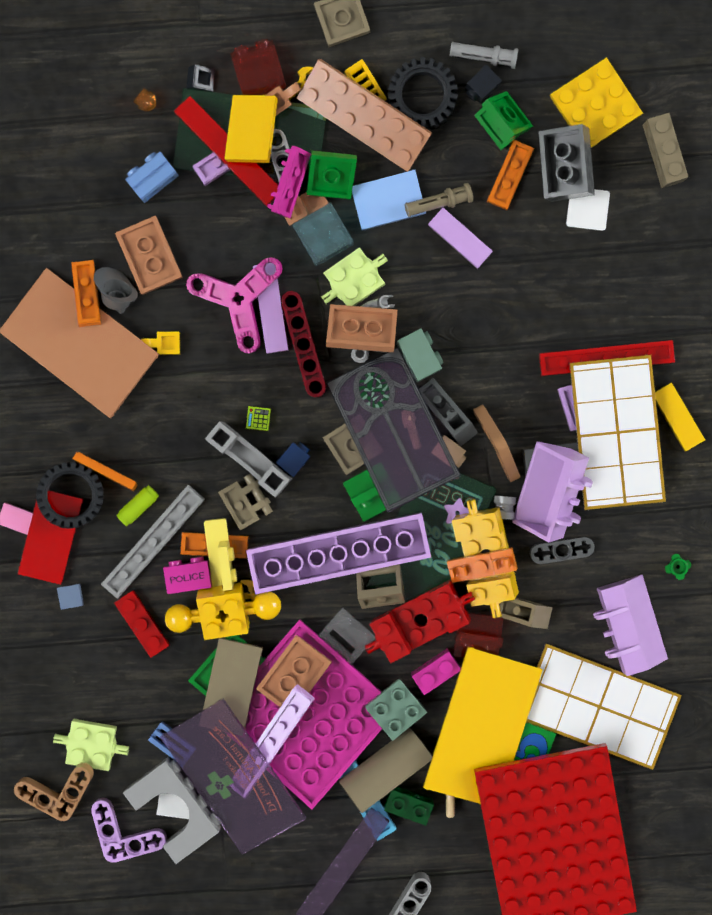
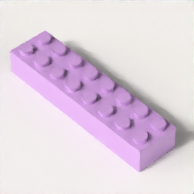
(338, 553)

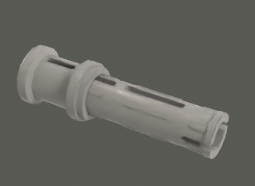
(494, 55)

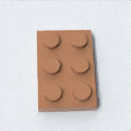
(148, 255)
(361, 328)
(296, 665)

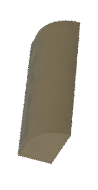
(385, 770)

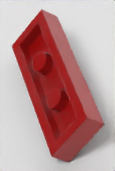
(142, 624)

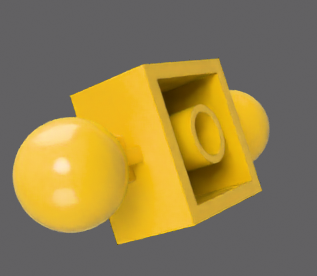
(218, 623)

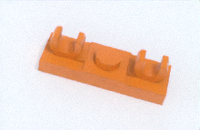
(482, 565)

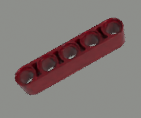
(296, 336)

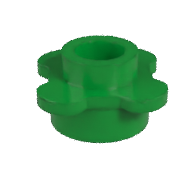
(684, 566)

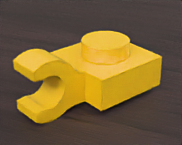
(166, 343)

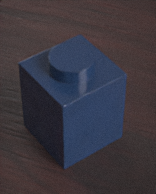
(294, 458)

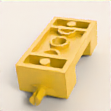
(485, 531)

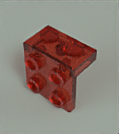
(258, 68)

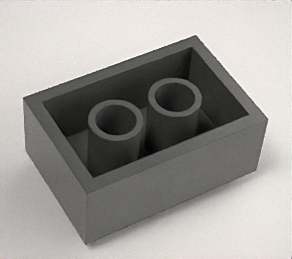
(566, 163)

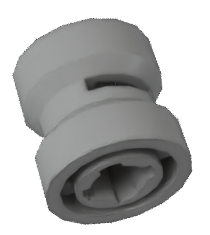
(506, 506)

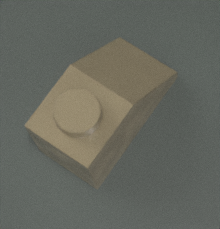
(526, 612)

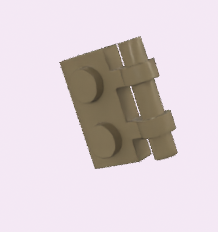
(239, 504)

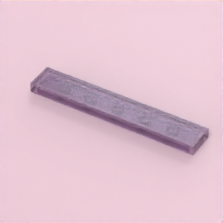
(344, 864)

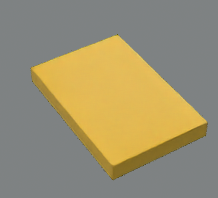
(251, 128)

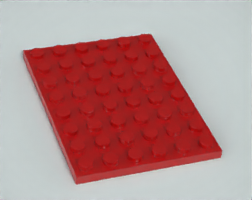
(556, 834)

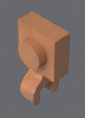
(283, 96)

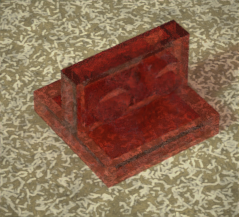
(481, 633)

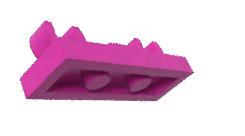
(290, 181)

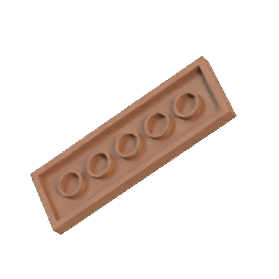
(364, 115)

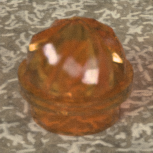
(145, 100)

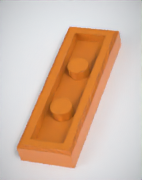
(510, 174)
(86, 293)
(105, 471)
(196, 544)

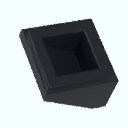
(200, 78)

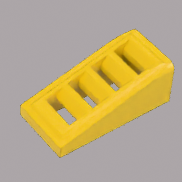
(360, 65)

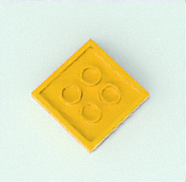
(597, 101)

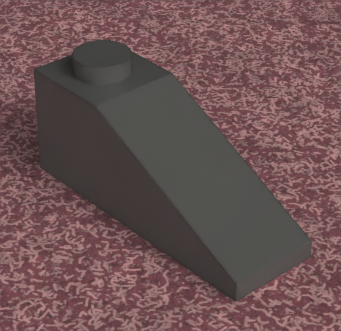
(447, 412)

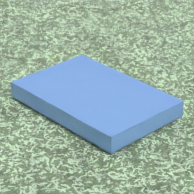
(385, 199)

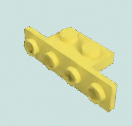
(220, 553)

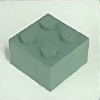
(419, 354)

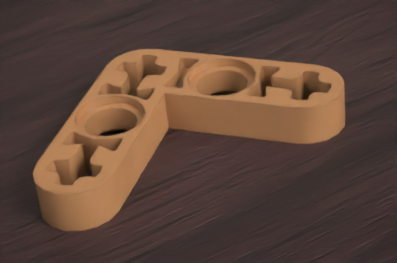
(498, 442)
(56, 800)

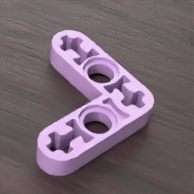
(117, 840)

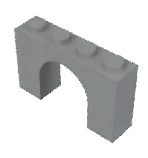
(238, 448)
(168, 779)

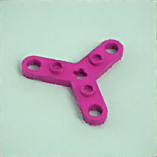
(250, 287)

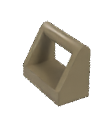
(381, 596)

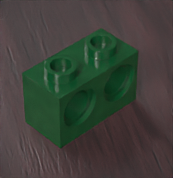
(409, 805)

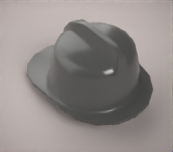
(115, 289)

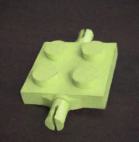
(354, 278)
(91, 744)

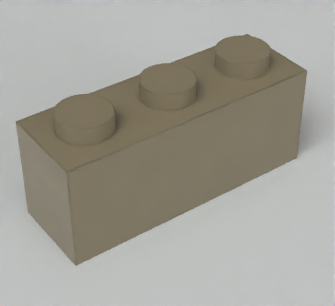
(665, 150)

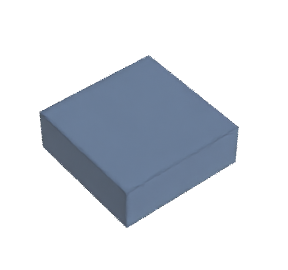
(70, 596)

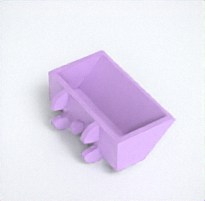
(551, 491)
(631, 625)

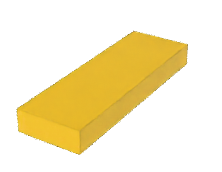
(678, 417)

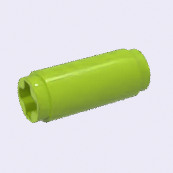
(137, 505)

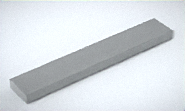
(153, 541)

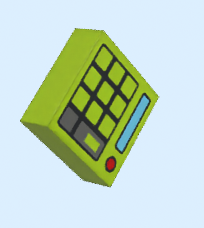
(258, 418)

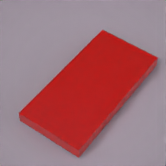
(47, 544)

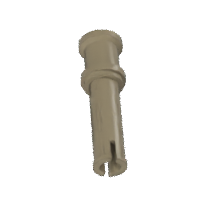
(448, 198)

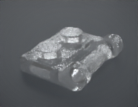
(351, 631)

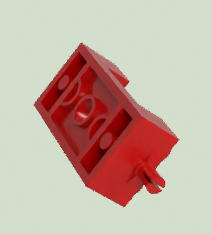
(398, 631)

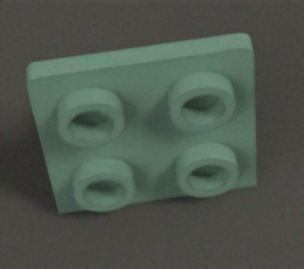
(395, 709)

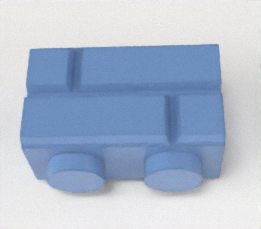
(151, 176)

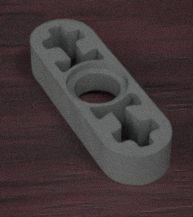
(577, 542)

